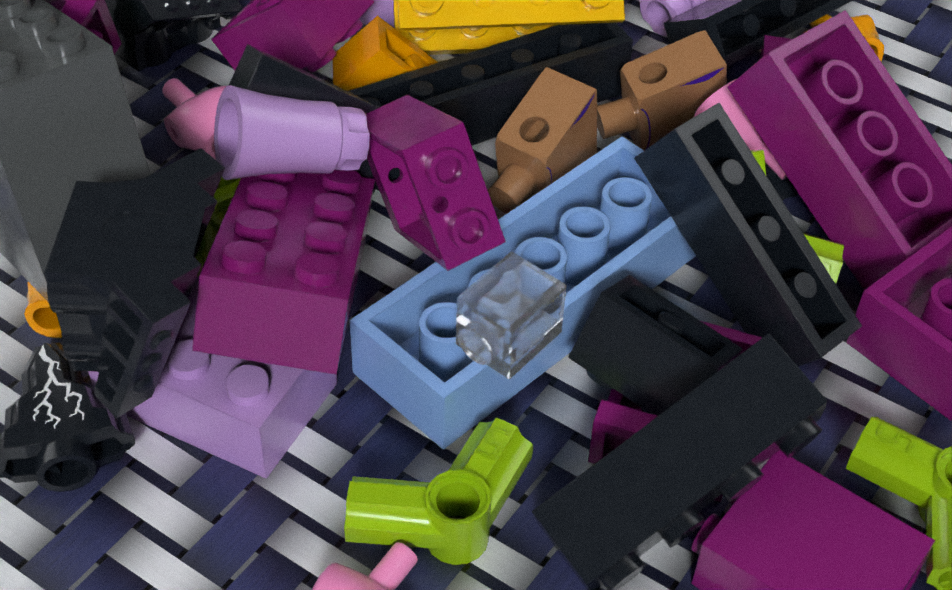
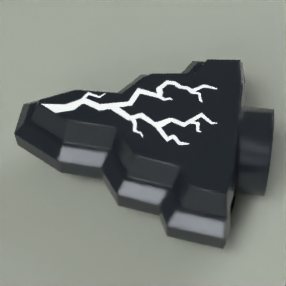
(59, 426)

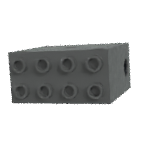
(58, 125)

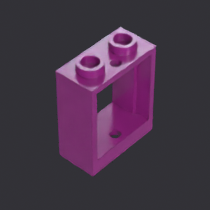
(440, 189)

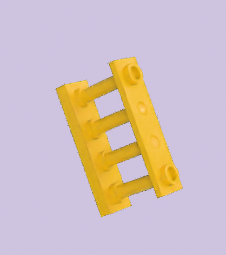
(472, 25)

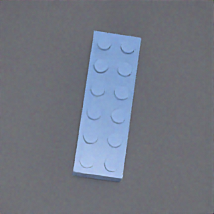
(580, 229)

